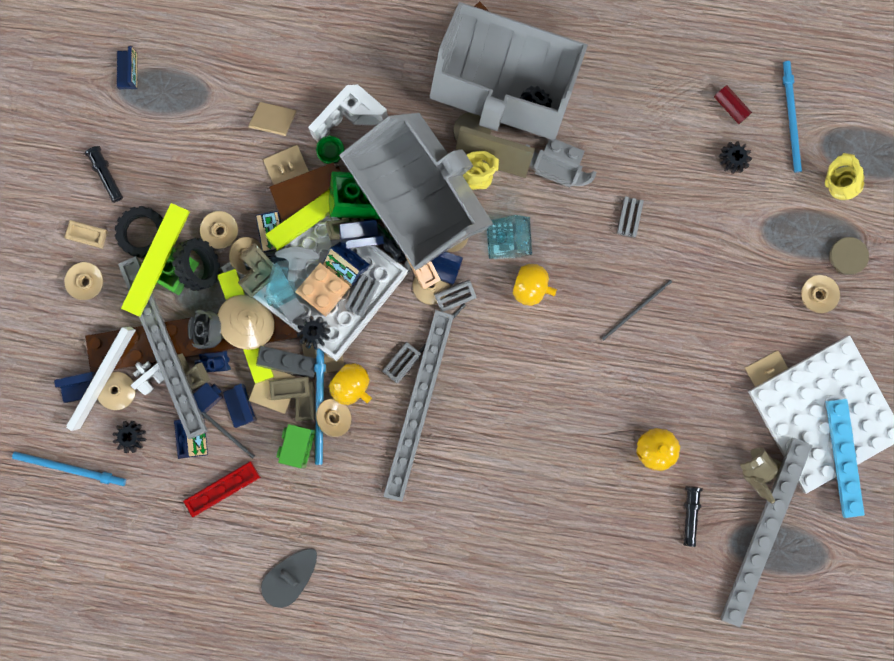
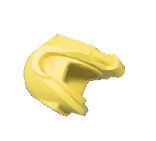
(481, 173)
(846, 181)

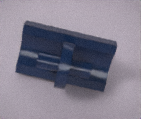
(214, 361)

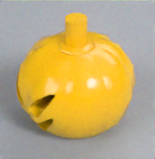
(532, 285)
(350, 384)
(658, 449)

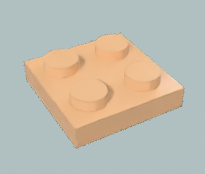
(322, 289)

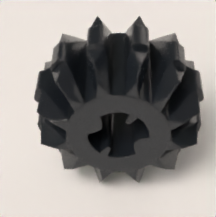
(537, 96)
(740, 154)
(320, 329)
(129, 445)

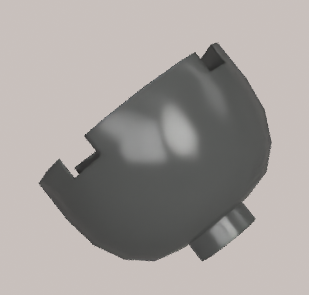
(205, 329)

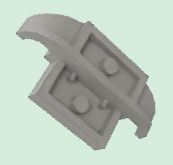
(561, 164)

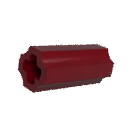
(732, 104)

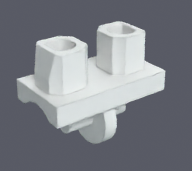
(142, 383)

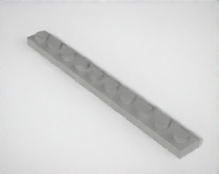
(167, 358)
(418, 406)
(766, 532)

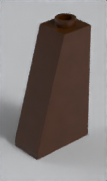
(301, 190)

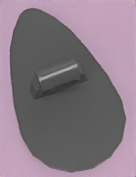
(289, 578)

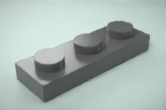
(286, 362)

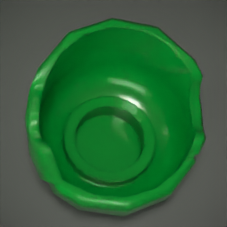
(329, 149)

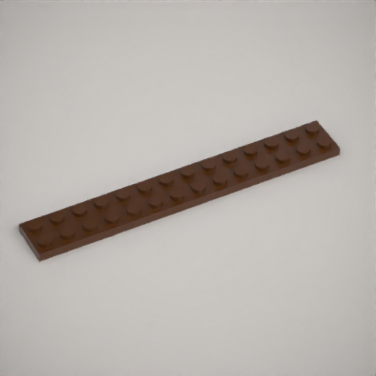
(140, 349)

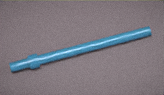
(788, 81)
(319, 368)
(104, 477)

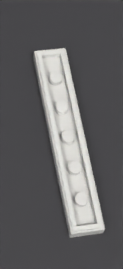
(100, 378)

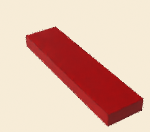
(221, 489)

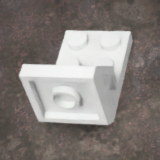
(352, 103)

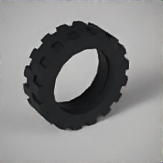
(123, 224)
(183, 268)

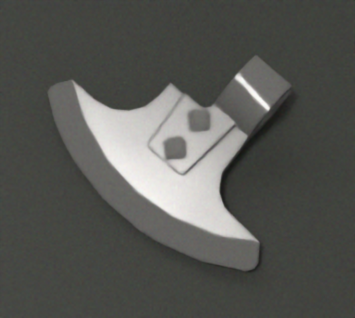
(297, 259)

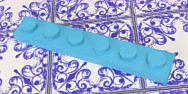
(845, 458)

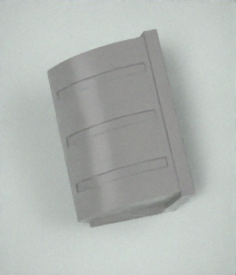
(494, 59)
(416, 187)

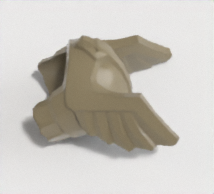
(760, 471)

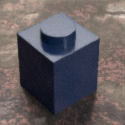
(207, 396)

